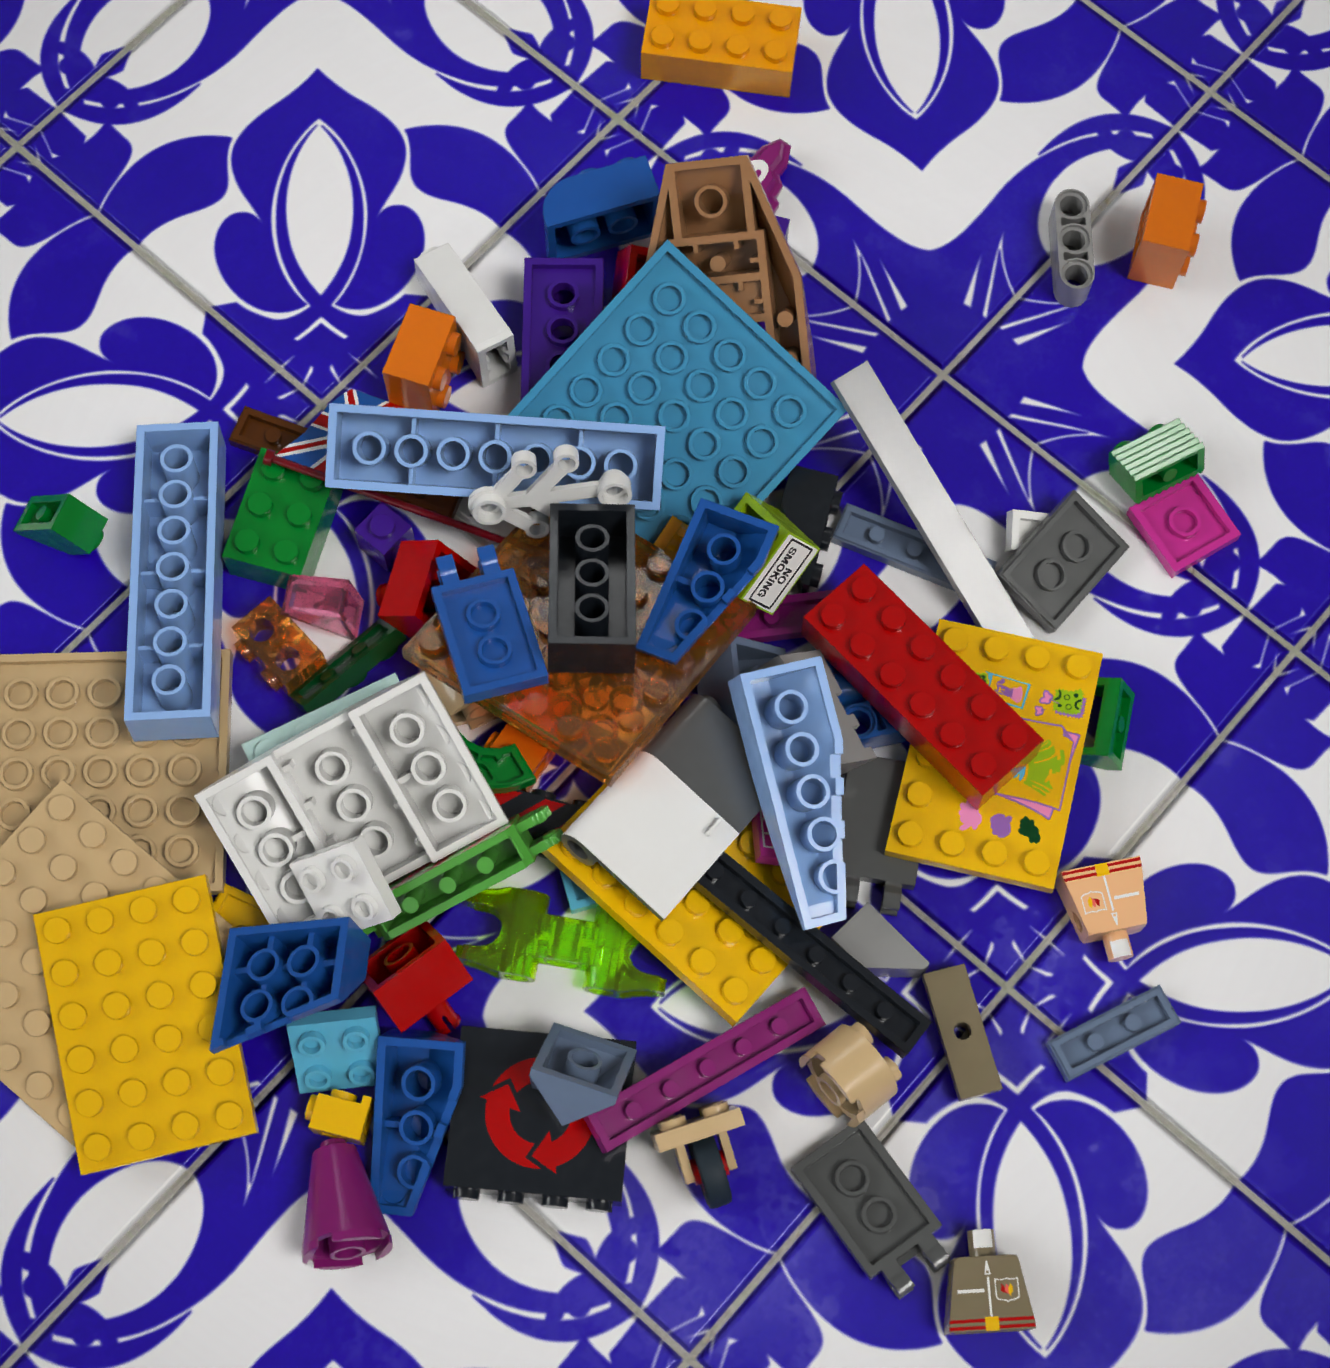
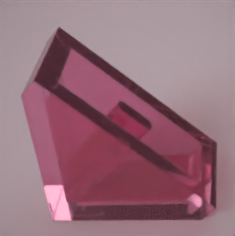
(324, 603)

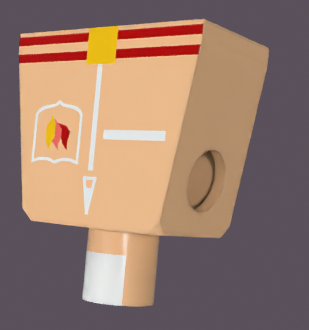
(1106, 903)

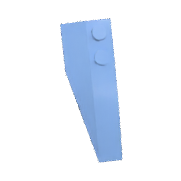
(796, 771)

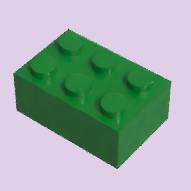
(280, 525)

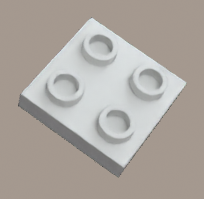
(346, 883)

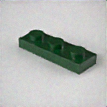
(348, 666)

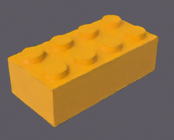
(722, 44)

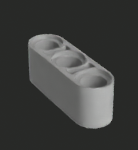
(1074, 232)

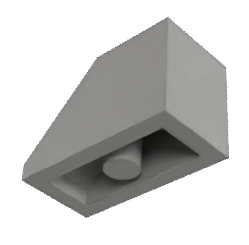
(879, 945)

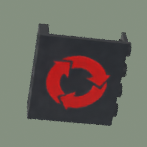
(512, 1142)

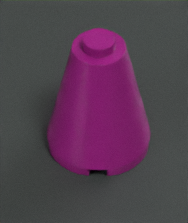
(342, 1210)

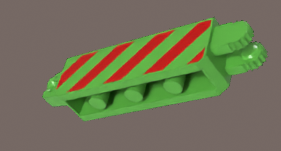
(466, 872)

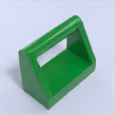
(1112, 725)

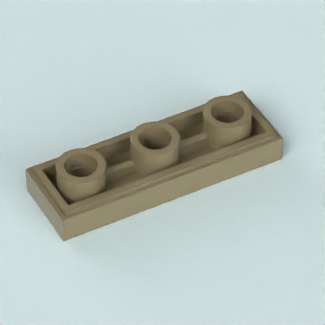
(952, 1007)

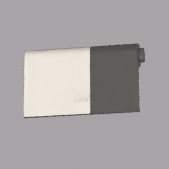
(671, 808)

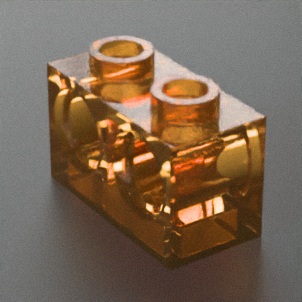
(285, 643)

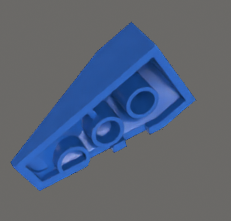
(709, 571)
(413, 1104)

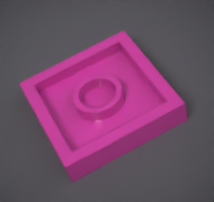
(1183, 525)

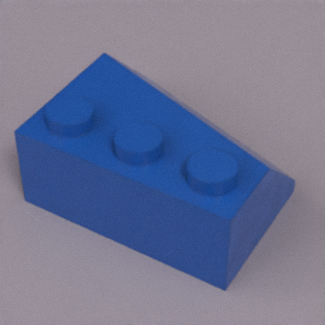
(285, 974)

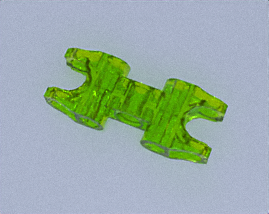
(535, 937)

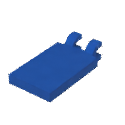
(487, 629)

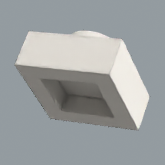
(1020, 526)

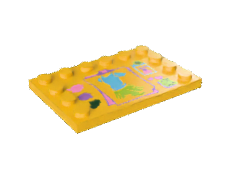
(1023, 825)

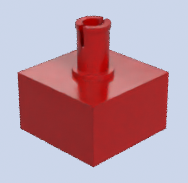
(407, 596)
(416, 977)

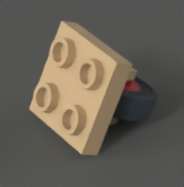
(707, 1164)

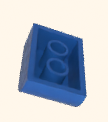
(600, 209)

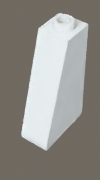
(453, 291)

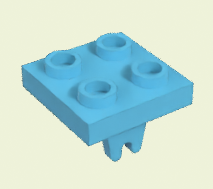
(335, 1049)

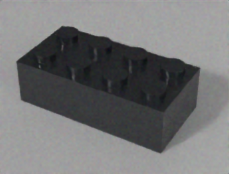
(592, 589)

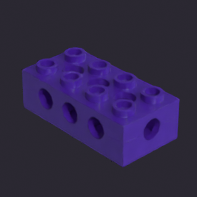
(558, 306)

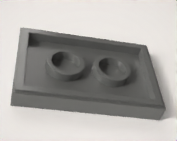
(1061, 561)

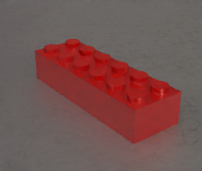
(921, 686)

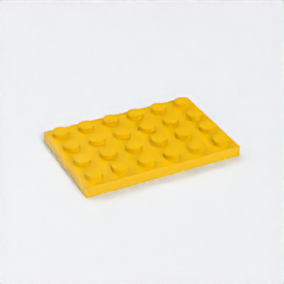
(696, 938)
(134, 1025)

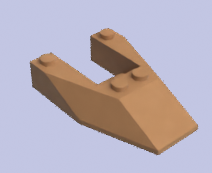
(730, 232)

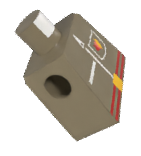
(986, 1290)

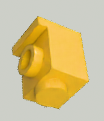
(340, 1116)

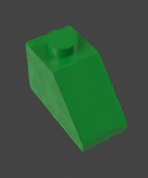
(62, 524)

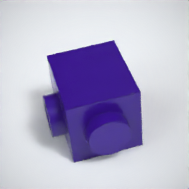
(381, 535)

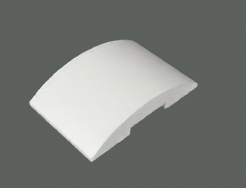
(372, 770)

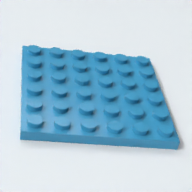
(697, 363)

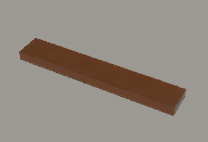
(263, 430)

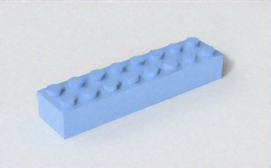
(466, 451)
(176, 583)

